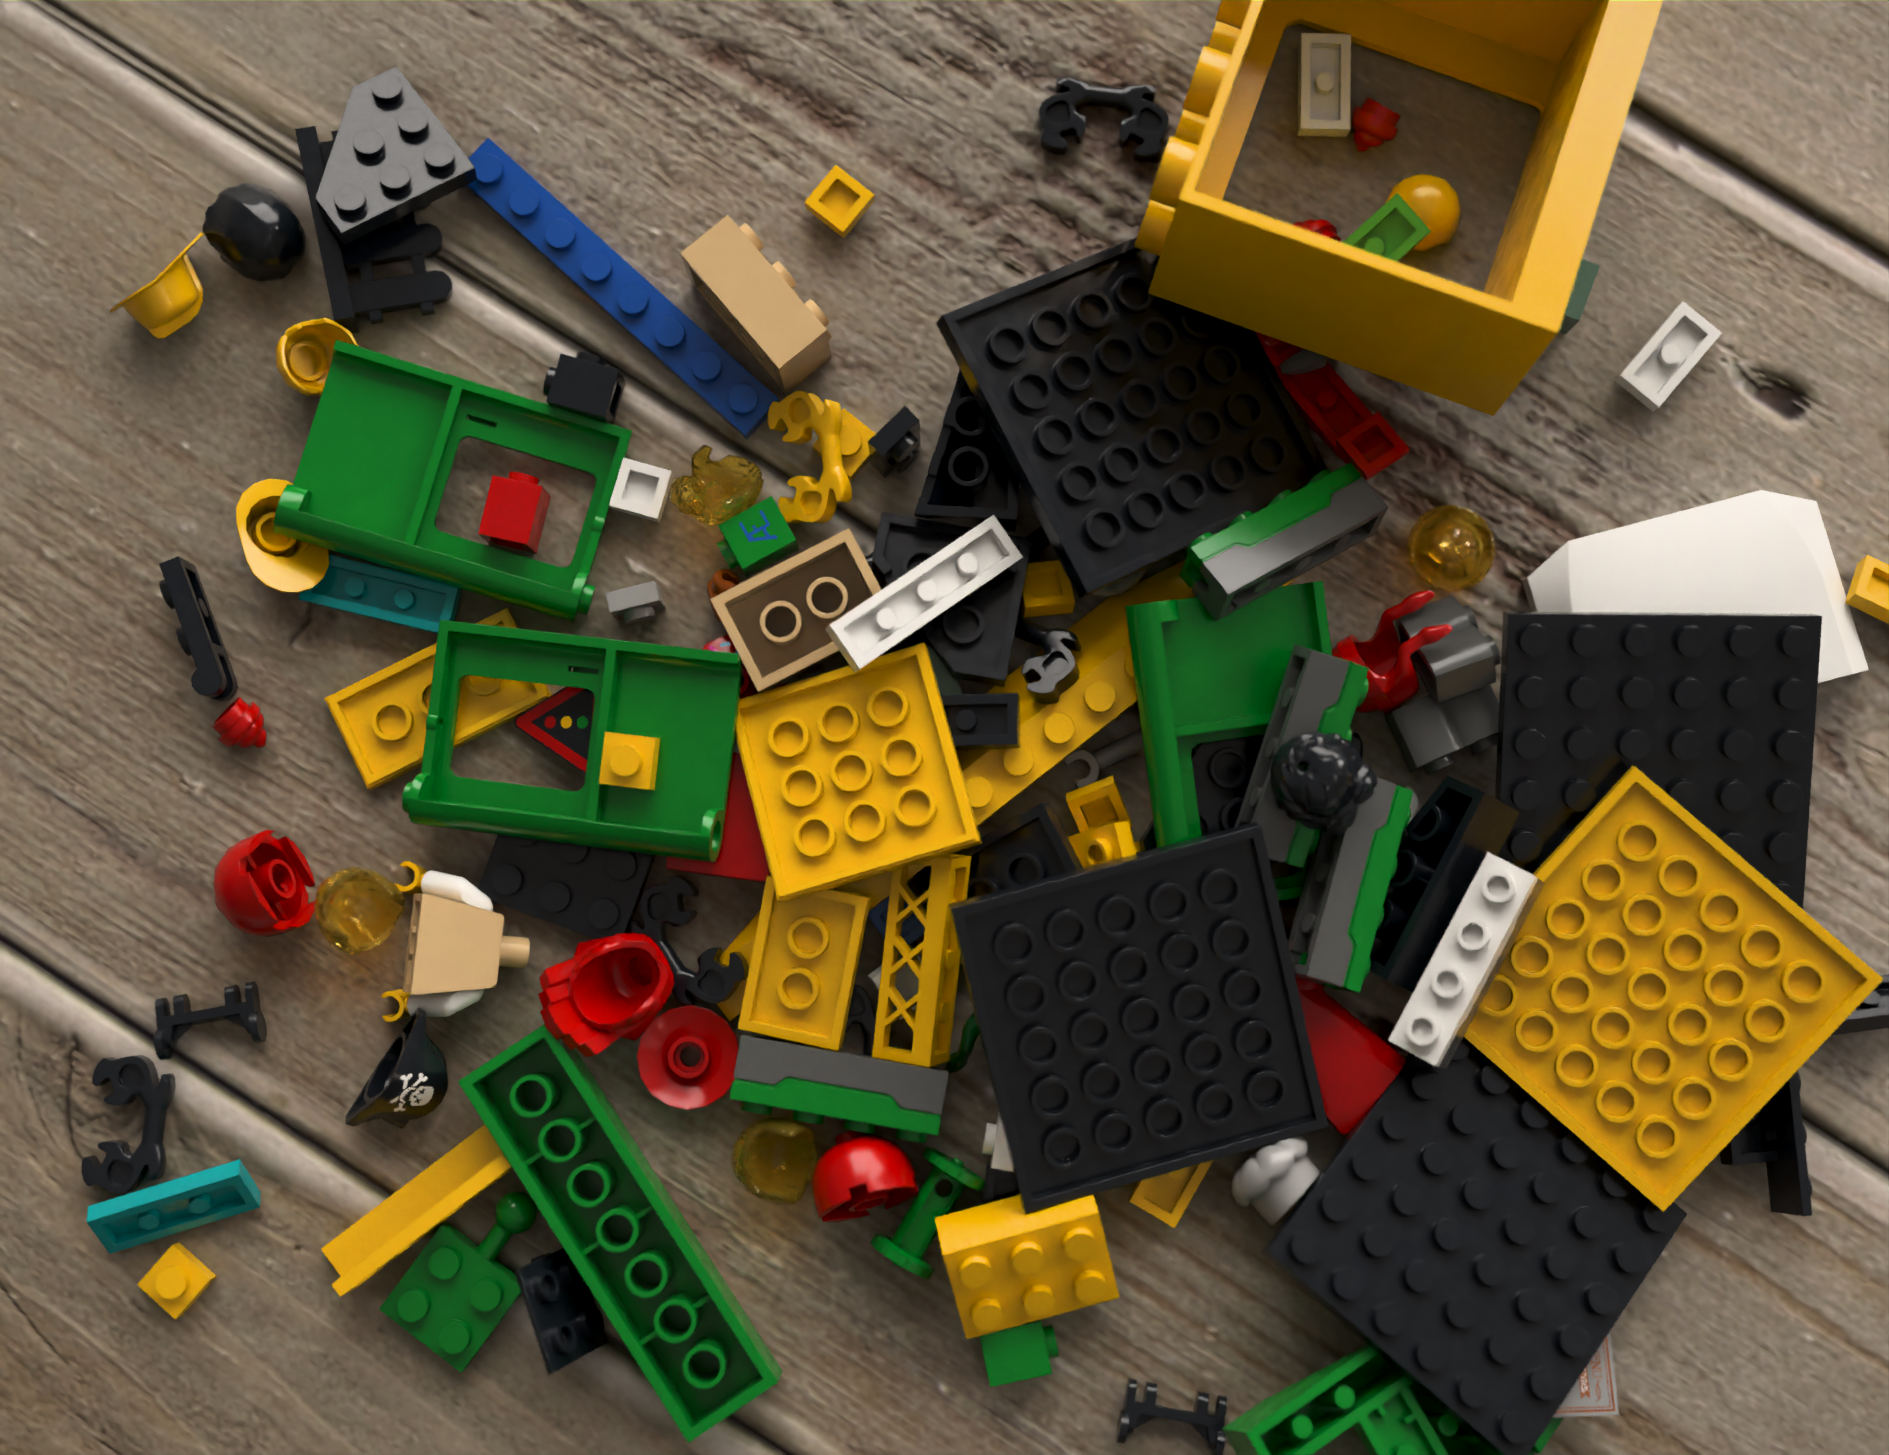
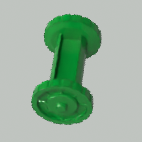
(918, 1225)

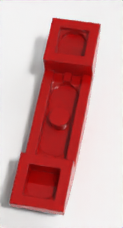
(1337, 414)

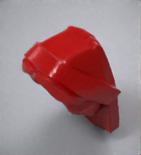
(605, 991)

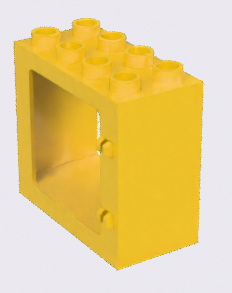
(1364, 310)

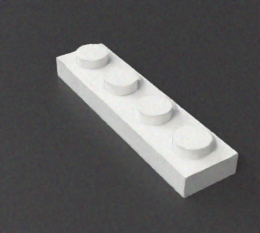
(923, 593)

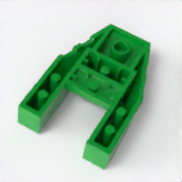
(1361, 1393)

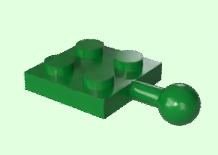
(458, 1289)

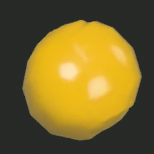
(1434, 204)
(307, 353)

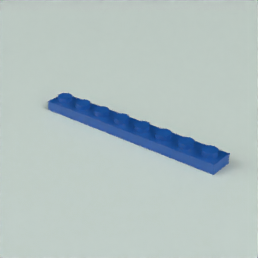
(619, 290)

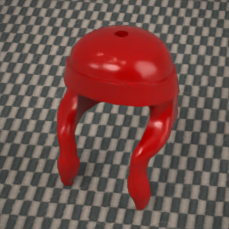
(1389, 663)

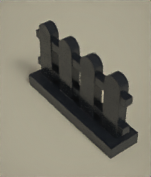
(376, 248)

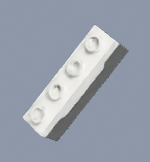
(1466, 961)

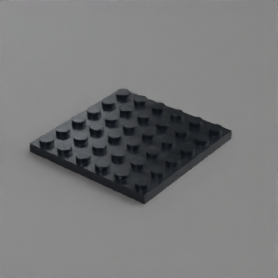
(1127, 412)
(1692, 700)
(1139, 1016)
(1474, 1244)

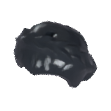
(1329, 789)

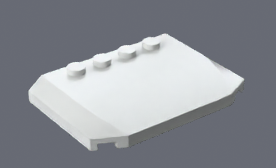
(1715, 558)

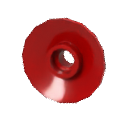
(662, 1062)

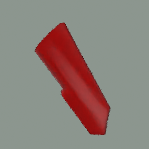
(1348, 1057)

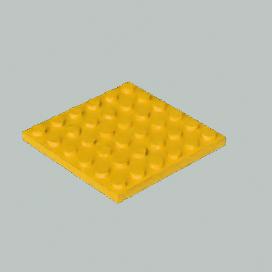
(1661, 990)

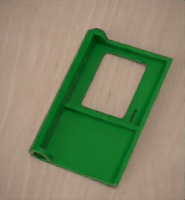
(638, 690)

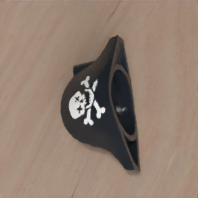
(406, 1081)

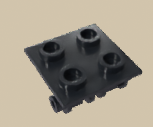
(560, 1309)

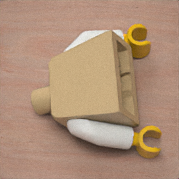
(451, 946)

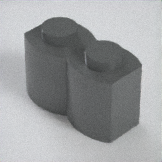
(1460, 659)
(1433, 730)

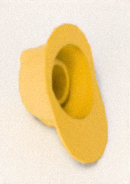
(169, 299)
(274, 558)

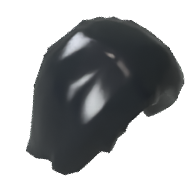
(255, 232)

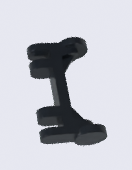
(172, 1027)
(1138, 1413)

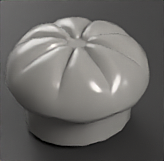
(1274, 1177)

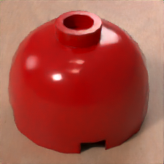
(263, 885)
(861, 1176)

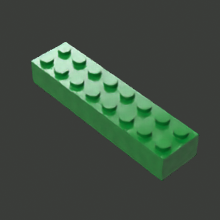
(622, 1231)

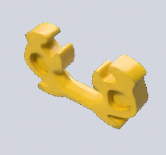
(802, 414)

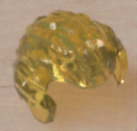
(716, 487)

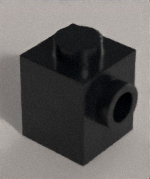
(585, 386)

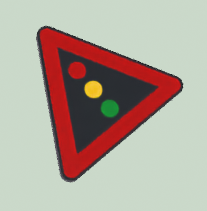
(562, 724)

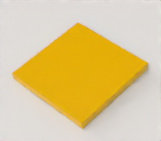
(854, 774)

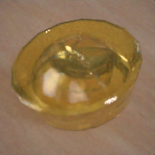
(1451, 548)

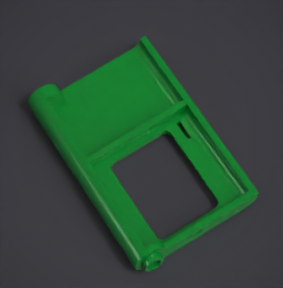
(385, 458)
(1213, 684)

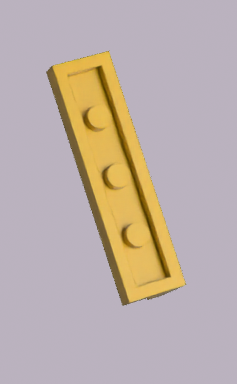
(937, 969)
(416, 1209)

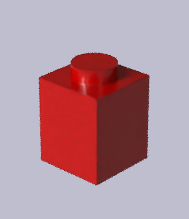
(514, 512)

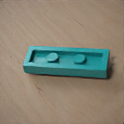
(384, 595)
(173, 1206)

